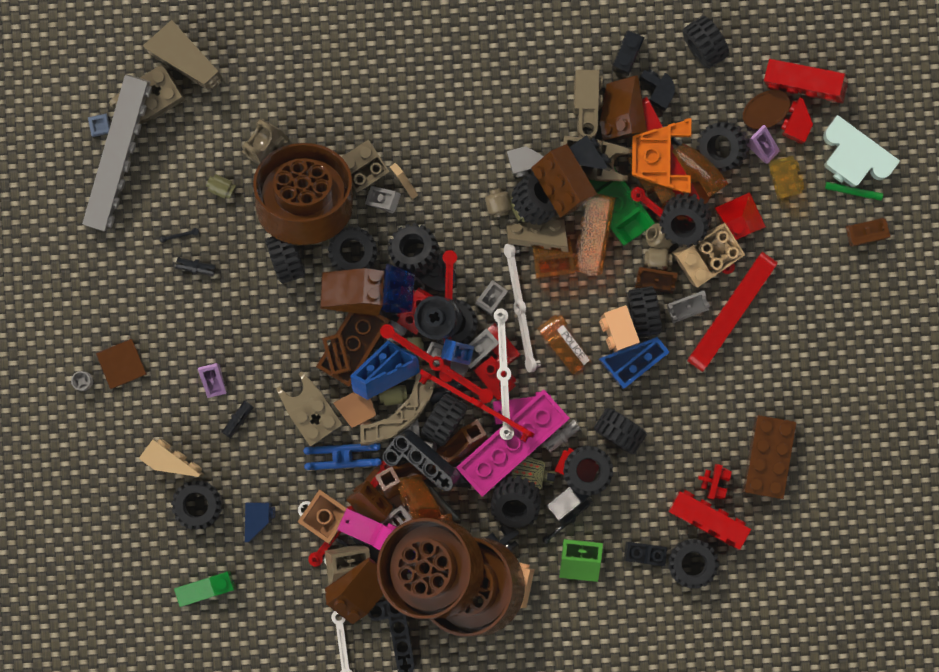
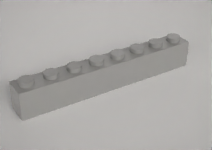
(116, 153)

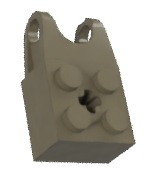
(169, 95)
(587, 100)
(264, 141)
(612, 152)
(306, 405)

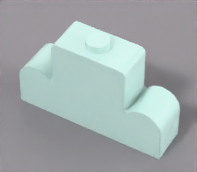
(855, 154)

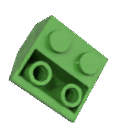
(580, 560)

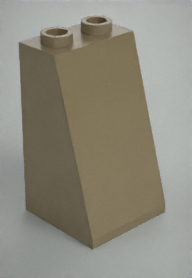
(179, 53)

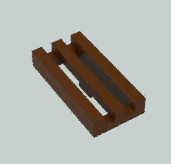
(332, 338)

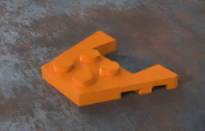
(652, 156)

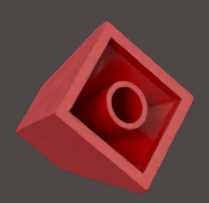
(741, 216)

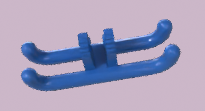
(342, 456)

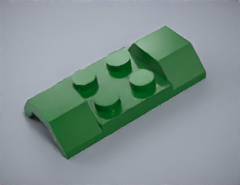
(628, 216)

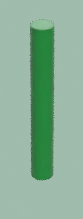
(853, 191)

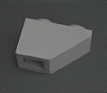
(522, 160)

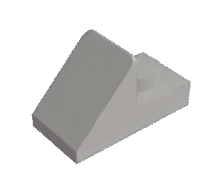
(383, 199)
(483, 345)

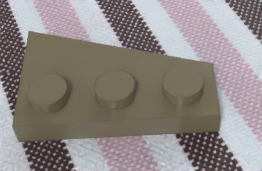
(547, 235)

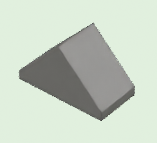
(491, 297)

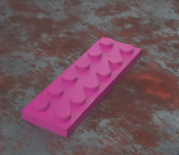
(500, 456)

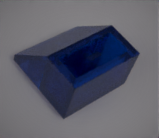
(397, 290)

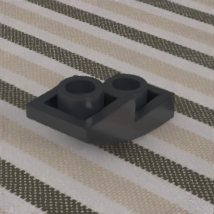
(645, 553)

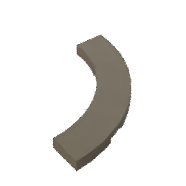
(404, 416)

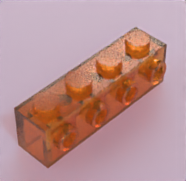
(594, 235)

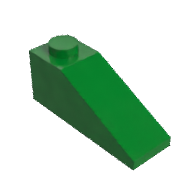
(204, 588)

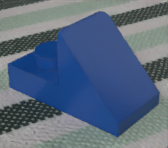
(457, 352)

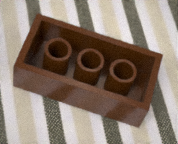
(360, 338)
(769, 457)

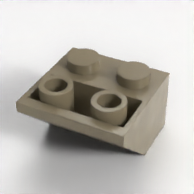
(365, 166)
(344, 559)

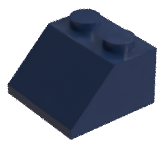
(257, 518)

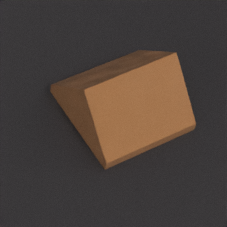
(323, 516)

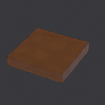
(121, 364)

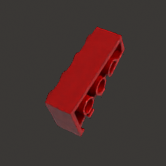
(806, 80)
(709, 520)

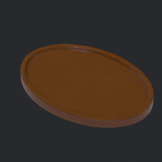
(766, 109)

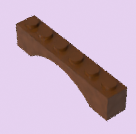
(456, 449)

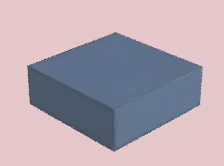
(99, 125)

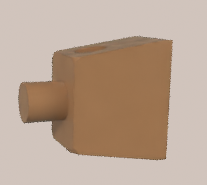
(356, 409)

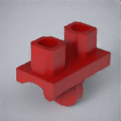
(718, 473)

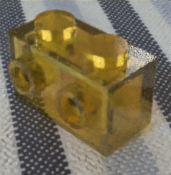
(786, 178)

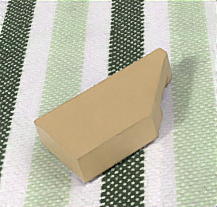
(404, 181)

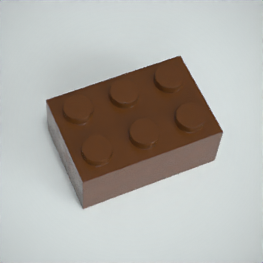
(563, 180)

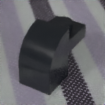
(663, 87)

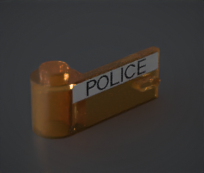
(563, 343)

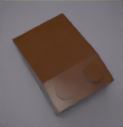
(622, 110)
(353, 291)
(355, 592)

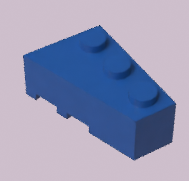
(633, 361)
(384, 370)

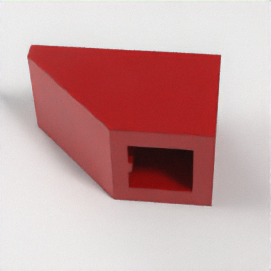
(799, 122)

